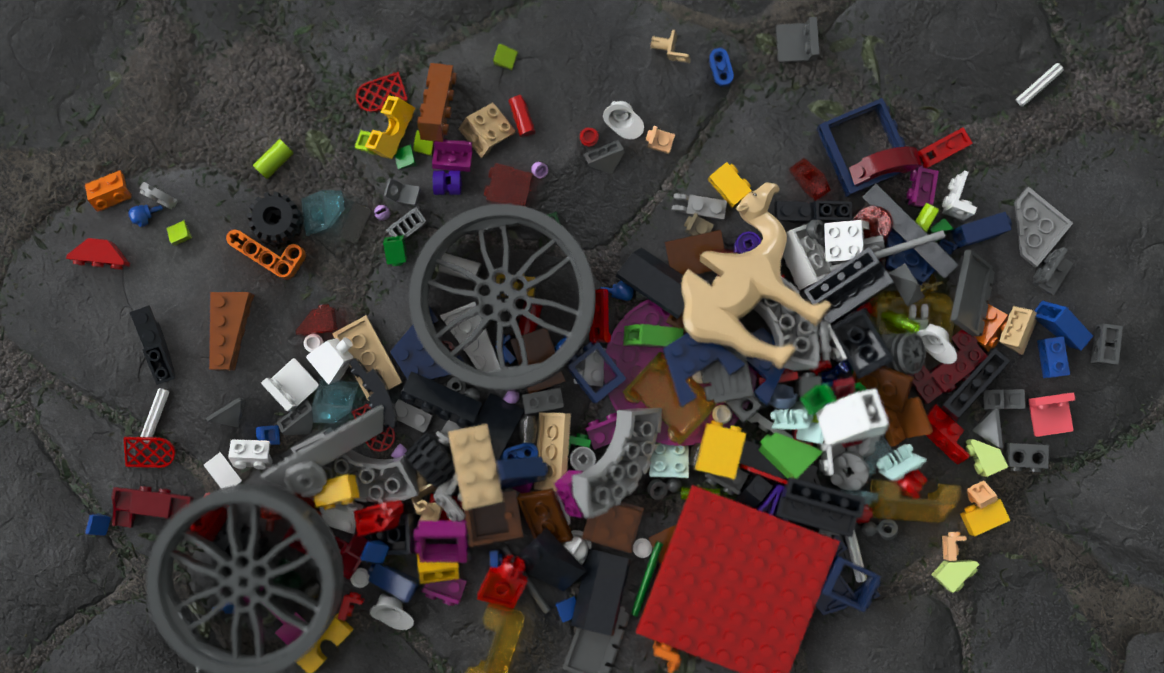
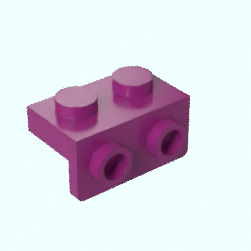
(452, 155)
(923, 186)

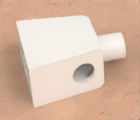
(332, 359)

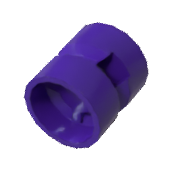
(440, 182)
(746, 242)

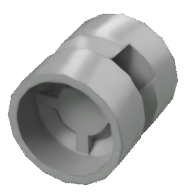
(582, 458)

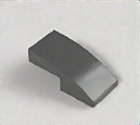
(1005, 399)

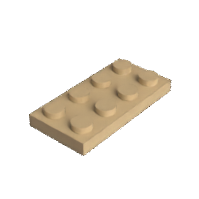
(369, 351)
(553, 446)
(475, 467)

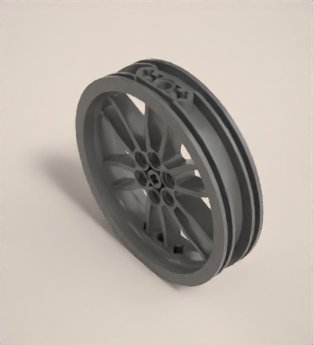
(484, 220)
(175, 620)

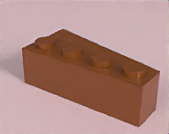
(436, 102)
(227, 327)

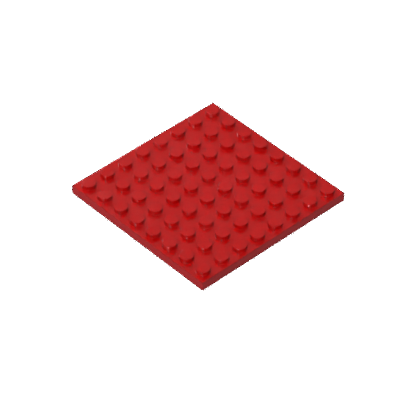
(737, 585)

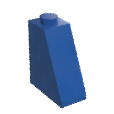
(1061, 323)

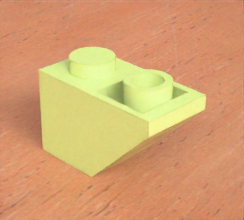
(986, 457)
(953, 573)

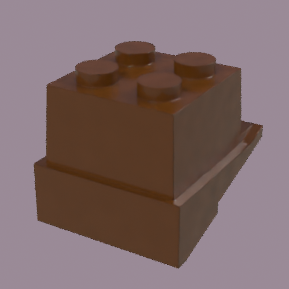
(494, 521)
(615, 527)

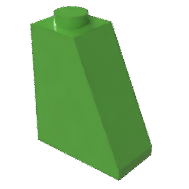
(651, 335)
(788, 454)

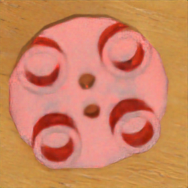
(875, 214)

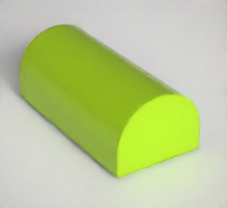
(273, 158)
(927, 216)

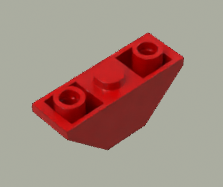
(98, 253)

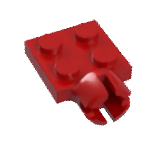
(504, 584)

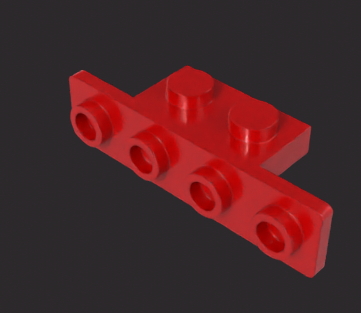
(946, 434)

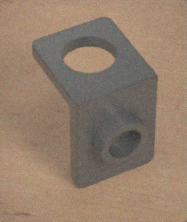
(404, 193)

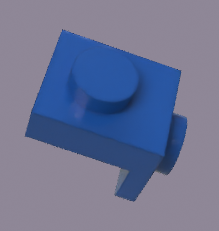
(507, 354)

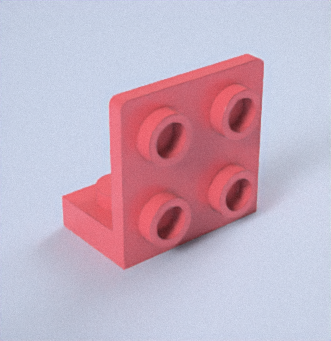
(1051, 414)

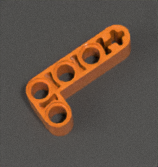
(262, 252)

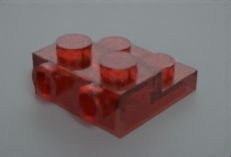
(508, 185)

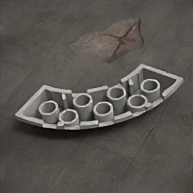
(792, 329)
(331, 445)
(621, 464)
(376, 478)

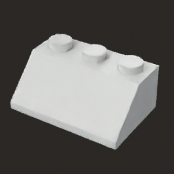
(805, 258)

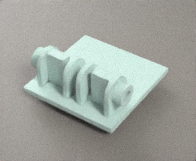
(792, 418)
(669, 461)
(897, 468)

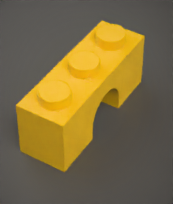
(399, 115)
(314, 658)

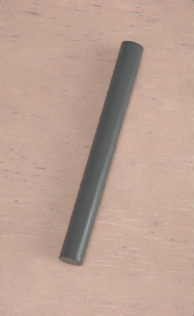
(530, 586)

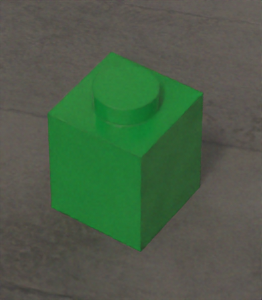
(395, 250)

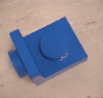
(495, 558)

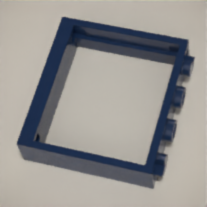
(890, 127)

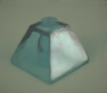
(321, 210)
(333, 401)

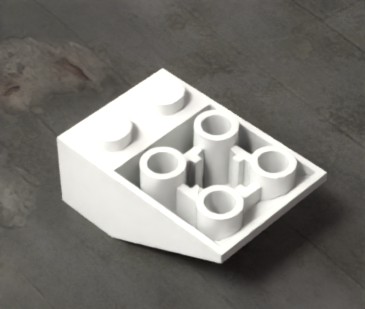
(852, 418)

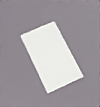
(222, 471)

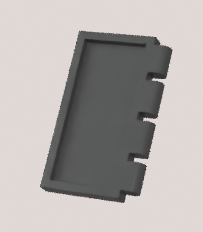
(973, 294)
(726, 387)
(592, 650)

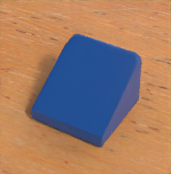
(268, 433)
(98, 524)
(375, 551)
(566, 608)

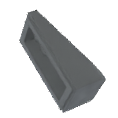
(406, 217)

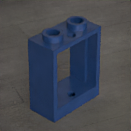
(981, 230)
(606, 388)
(871, 585)

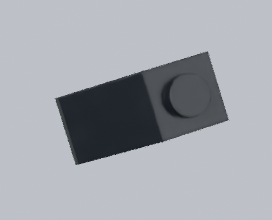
(754, 491)

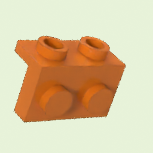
(107, 191)
(994, 326)
(668, 653)

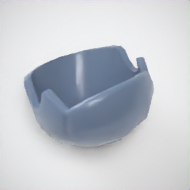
(783, 397)

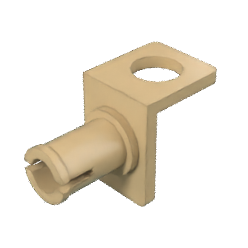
(669, 45)
(423, 488)
(428, 511)

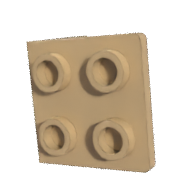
(486, 129)
(1018, 329)

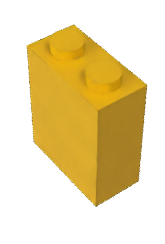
(720, 450)

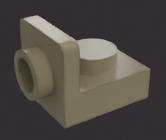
(697, 225)

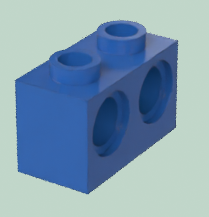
(1053, 357)

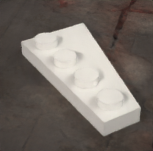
(481, 350)

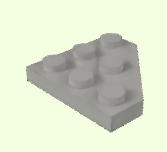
(1038, 226)

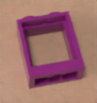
(442, 552)

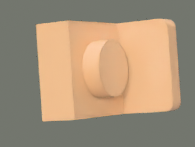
(660, 140)
(981, 494)
(950, 548)

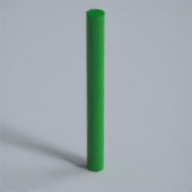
(647, 578)

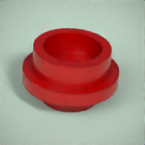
(589, 136)

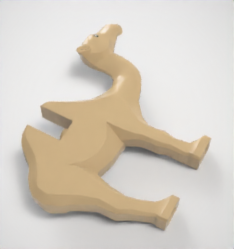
(745, 279)

